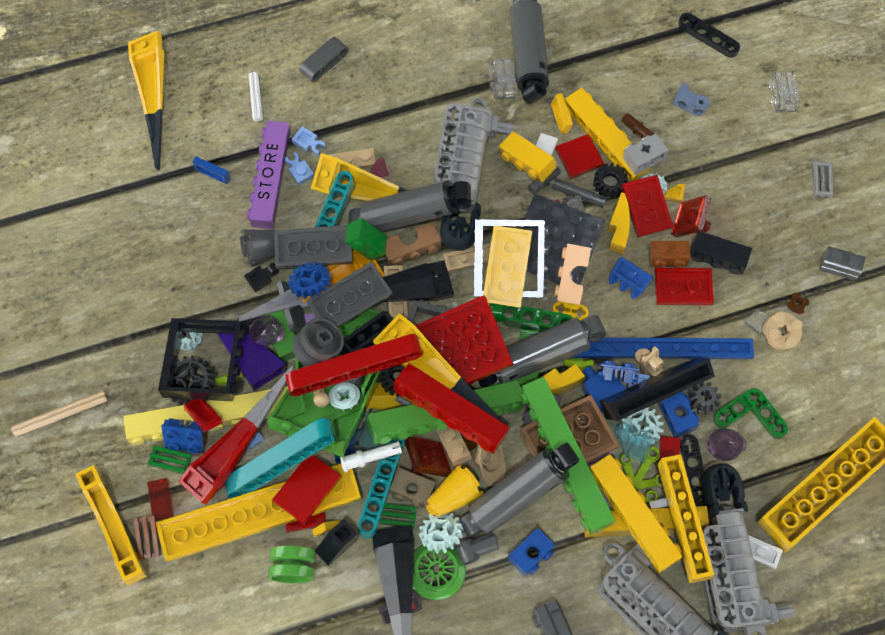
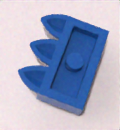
(630, 276)

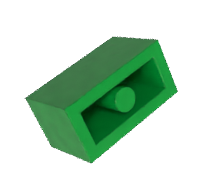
(366, 239)

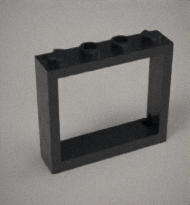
(181, 325)

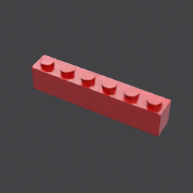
(451, 408)

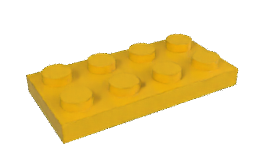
(507, 266)

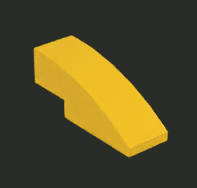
(620, 225)
(565, 381)

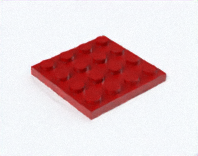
(469, 340)

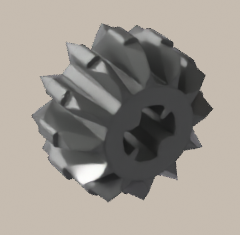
(712, 398)

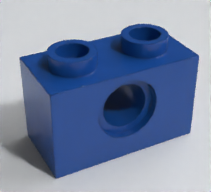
(679, 425)
(536, 541)

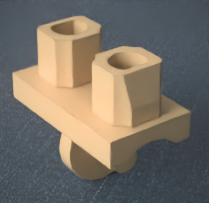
(650, 362)

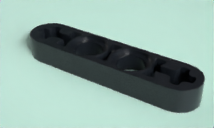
(710, 33)
(692, 472)

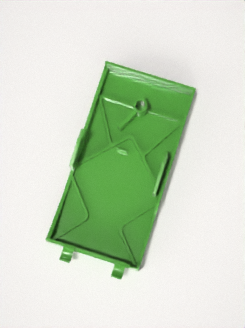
(299, 411)

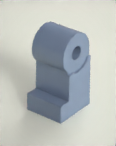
(690, 101)

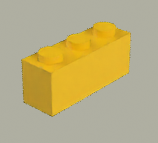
(527, 157)

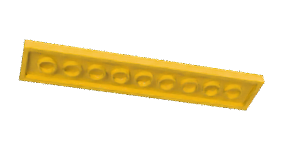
(241, 518)

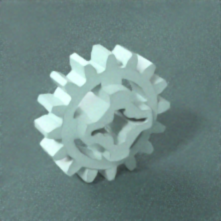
(653, 428)
(441, 532)

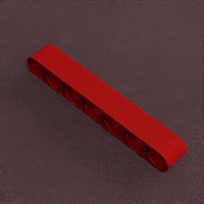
(353, 365)

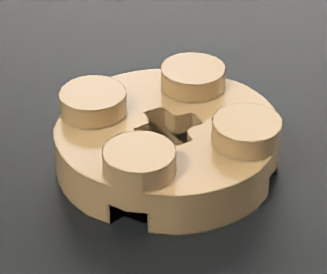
(773, 334)

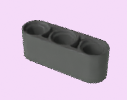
(323, 59)

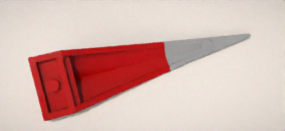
(216, 464)

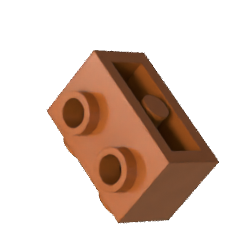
(669, 254)

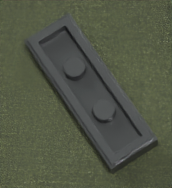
(293, 315)

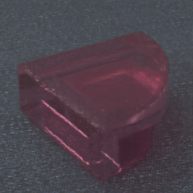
(379, 168)

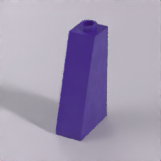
(257, 363)

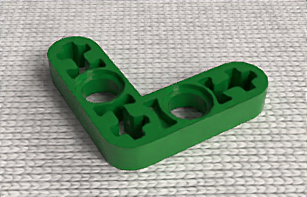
(749, 406)

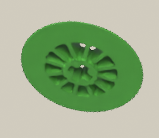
(439, 592)

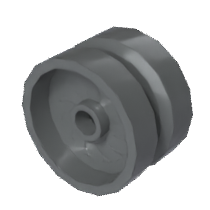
(317, 341)

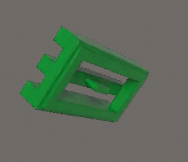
(154, 455)
(398, 515)

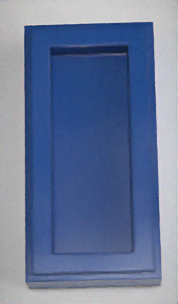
(211, 170)

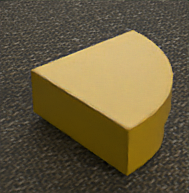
(675, 193)
(326, 526)

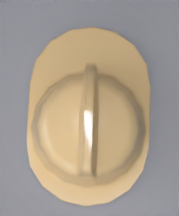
(491, 465)

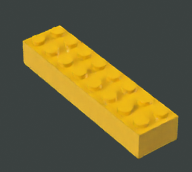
(826, 486)

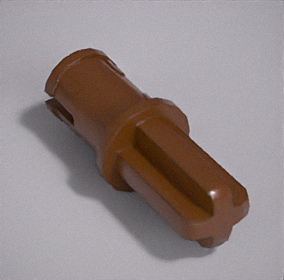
(636, 126)

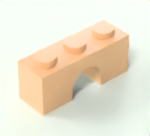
(568, 290)

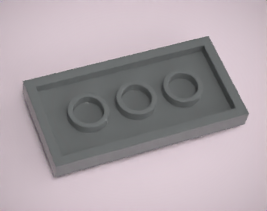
(308, 245)
(351, 296)

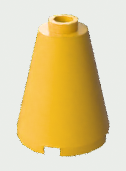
(454, 492)

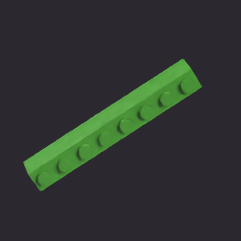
(413, 420)
(556, 432)

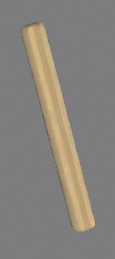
(58, 413)

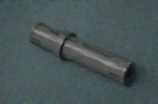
(573, 190)

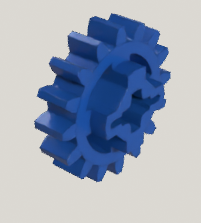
(309, 280)

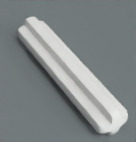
(255, 96)

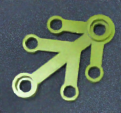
(637, 479)

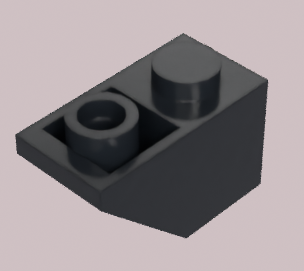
(336, 542)

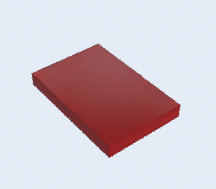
(647, 206)
(683, 286)
(306, 489)

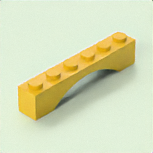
(111, 525)

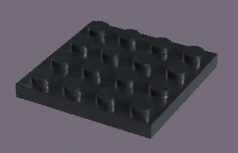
(564, 227)

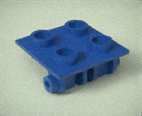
(609, 366)
(183, 438)

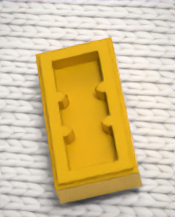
(561, 113)

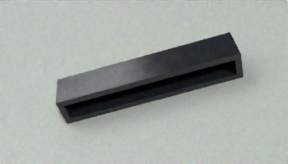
(657, 389)

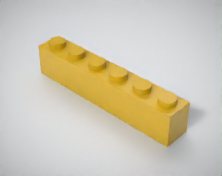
(601, 129)
(635, 513)
(664, 518)
(685, 519)

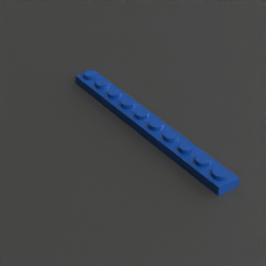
(672, 348)

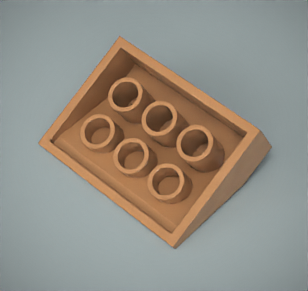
(586, 425)

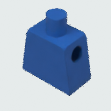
(599, 388)

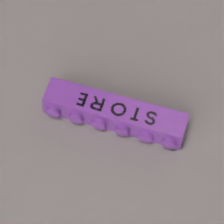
(269, 175)

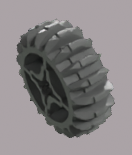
(198, 382)

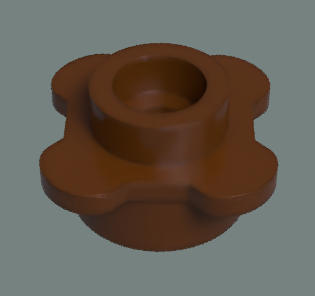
(799, 309)

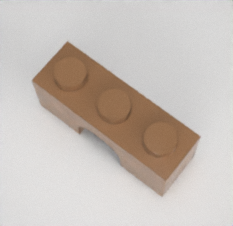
(427, 242)

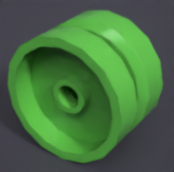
(291, 564)

